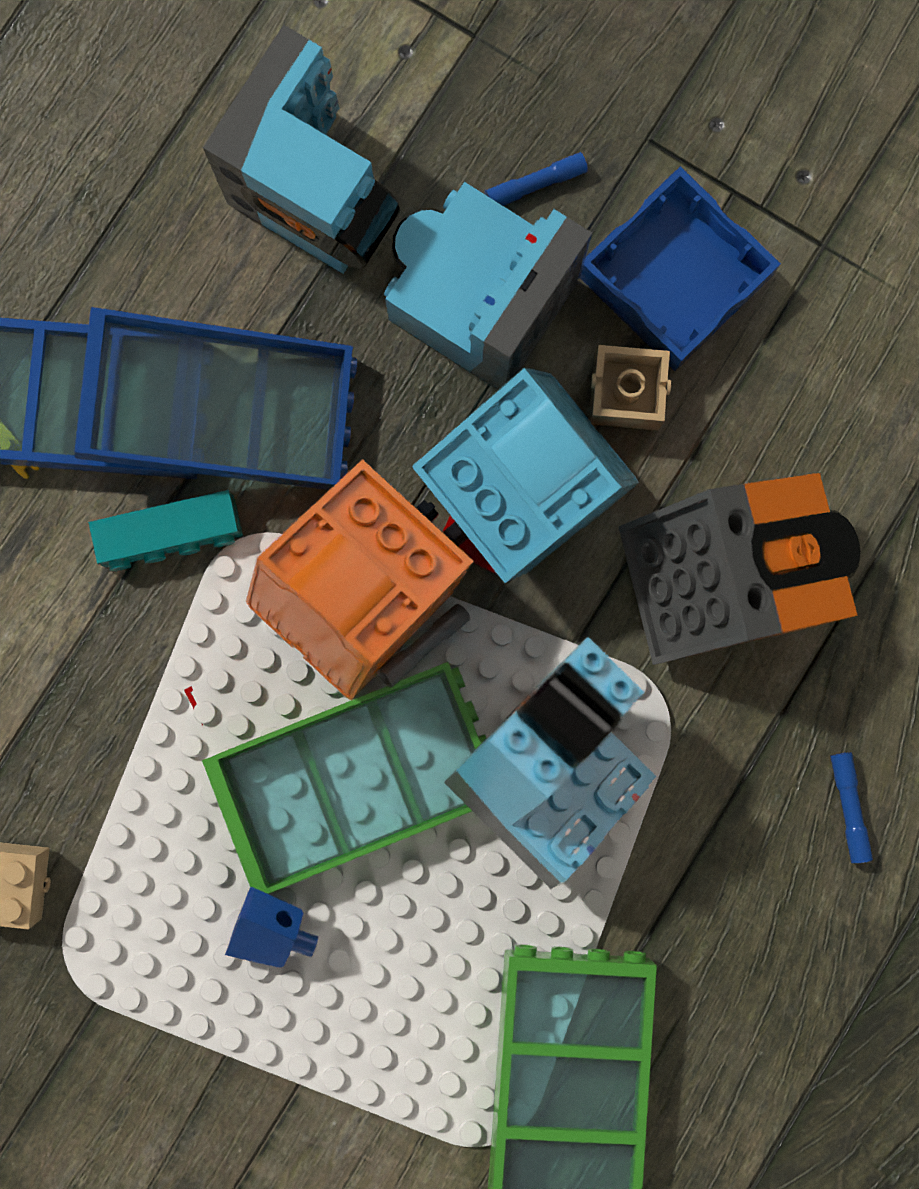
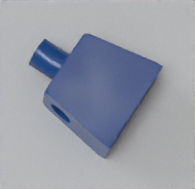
(269, 931)

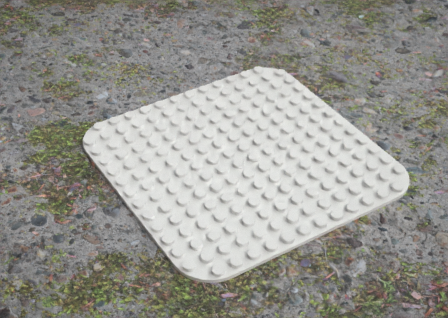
(410, 936)

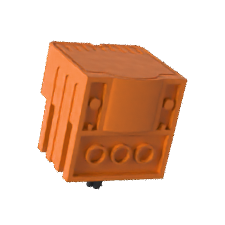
(355, 578)

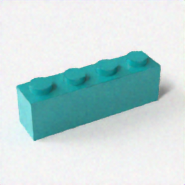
(166, 529)

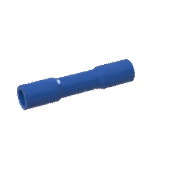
(555, 173)
(855, 830)

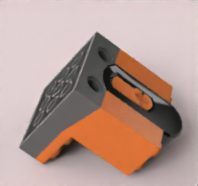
(740, 566)

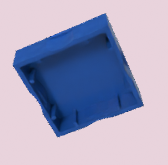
(678, 268)

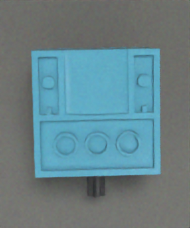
(524, 474)

